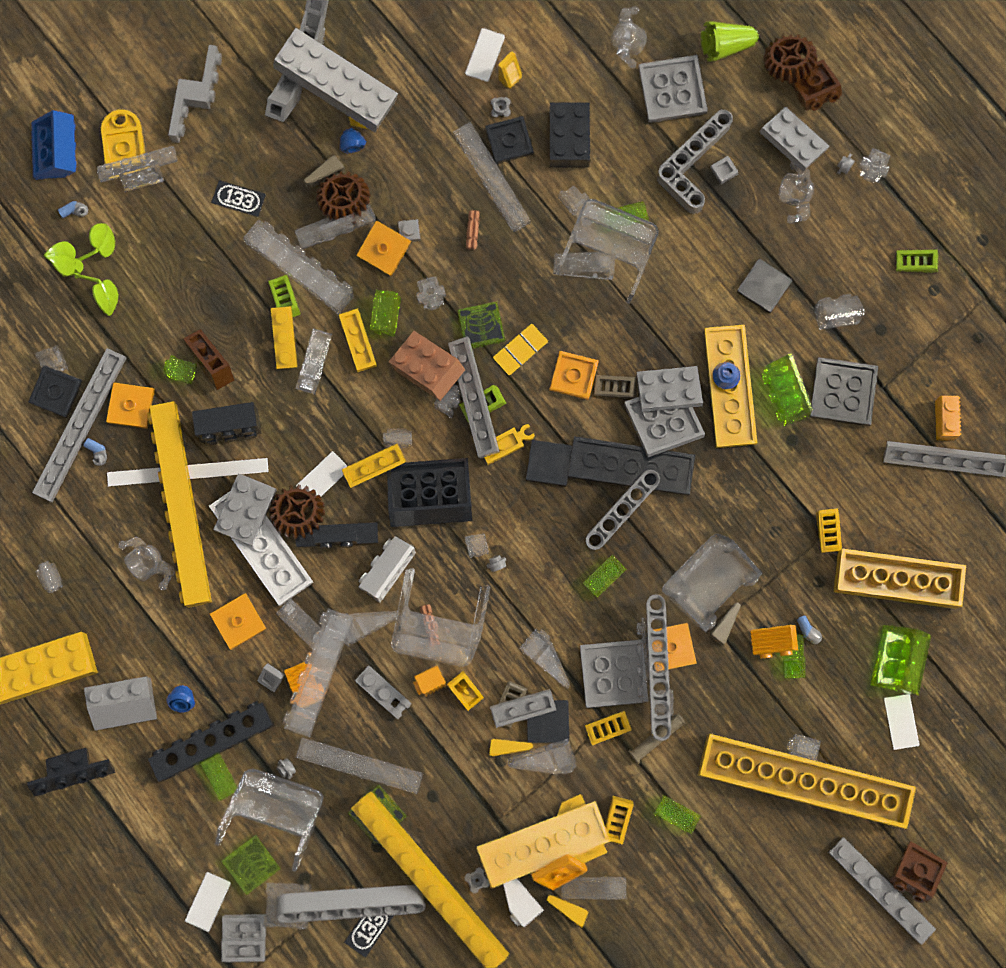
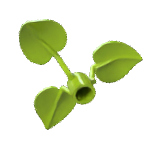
(63, 259)

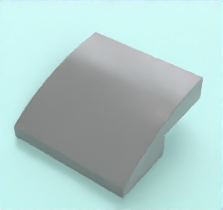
(243, 938)

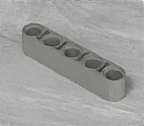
(620, 519)

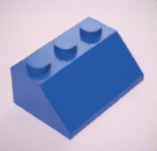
(53, 145)

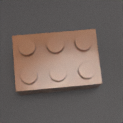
(427, 365)

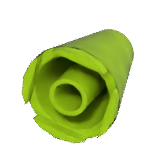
(726, 39)

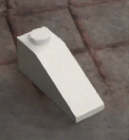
(521, 903)

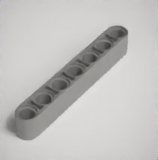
(662, 657)
(349, 903)

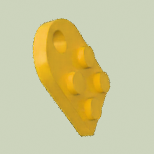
(124, 139)

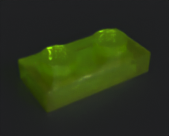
(604, 576)
(219, 776)
(677, 814)

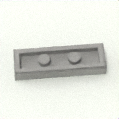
(523, 708)

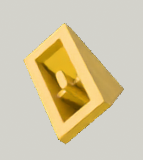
(465, 690)

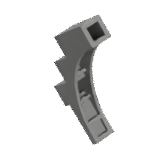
(288, 92)

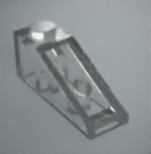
(587, 264)
(313, 361)
(299, 621)
(367, 623)
(542, 652)
(549, 759)
(595, 888)

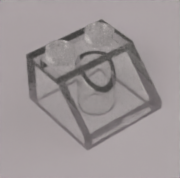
(839, 312)

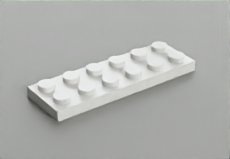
(271, 560)

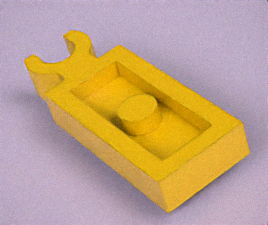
(509, 443)

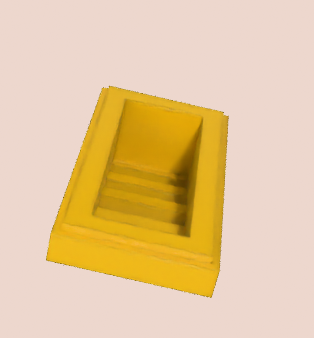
(509, 71)
(821, 531)
(625, 723)
(501, 747)
(610, 818)
(573, 912)

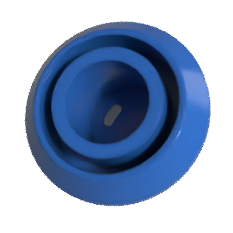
(352, 141)
(726, 375)
(181, 699)

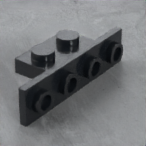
(340, 534)
(69, 770)

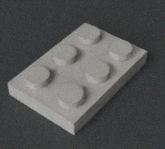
(794, 139)
(669, 389)
(245, 509)

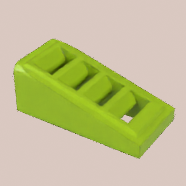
(917, 253)
(281, 281)
(492, 405)

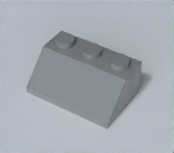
(121, 703)

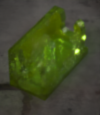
(385, 312)

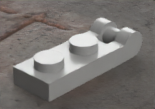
(382, 691)

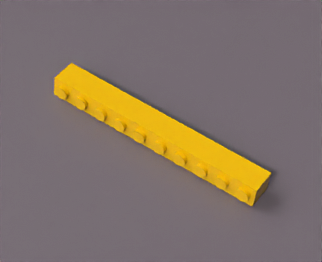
(180, 505)
(430, 881)

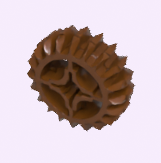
(789, 53)
(343, 187)
(309, 501)

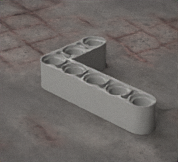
(690, 157)

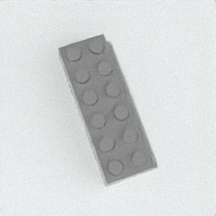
(335, 80)

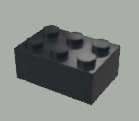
(569, 134)
(227, 423)

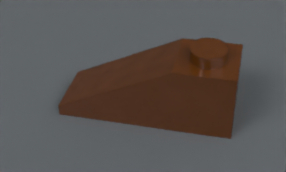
(209, 359)

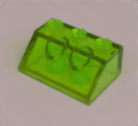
(787, 390)
(901, 659)

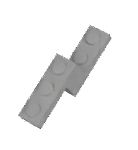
(194, 94)

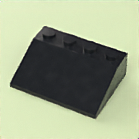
(429, 492)

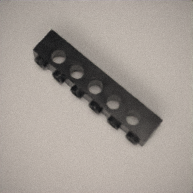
(164, 770)

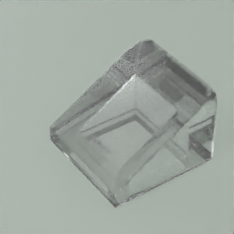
(476, 545)

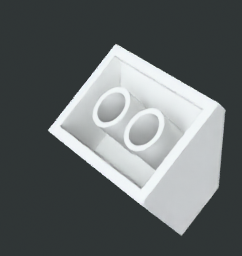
(386, 568)

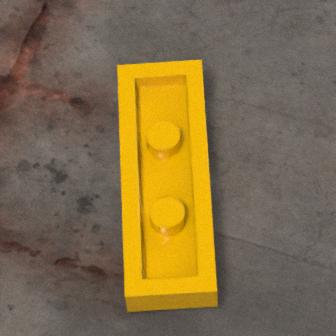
(284, 337)
(357, 340)
(373, 465)

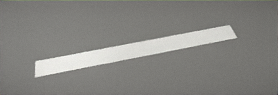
(195, 471)

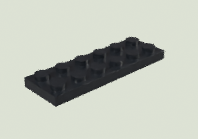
(624, 463)

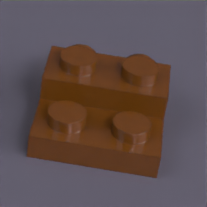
(818, 87)
(918, 873)

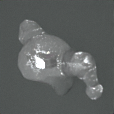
(628, 37)
(798, 192)
(146, 561)

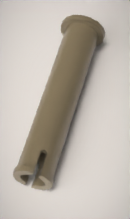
(650, 743)

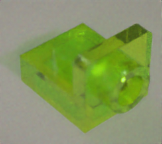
(180, 369)

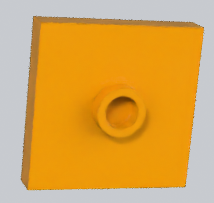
(384, 248)
(574, 375)
(130, 405)
(238, 621)
(679, 646)
(559, 872)

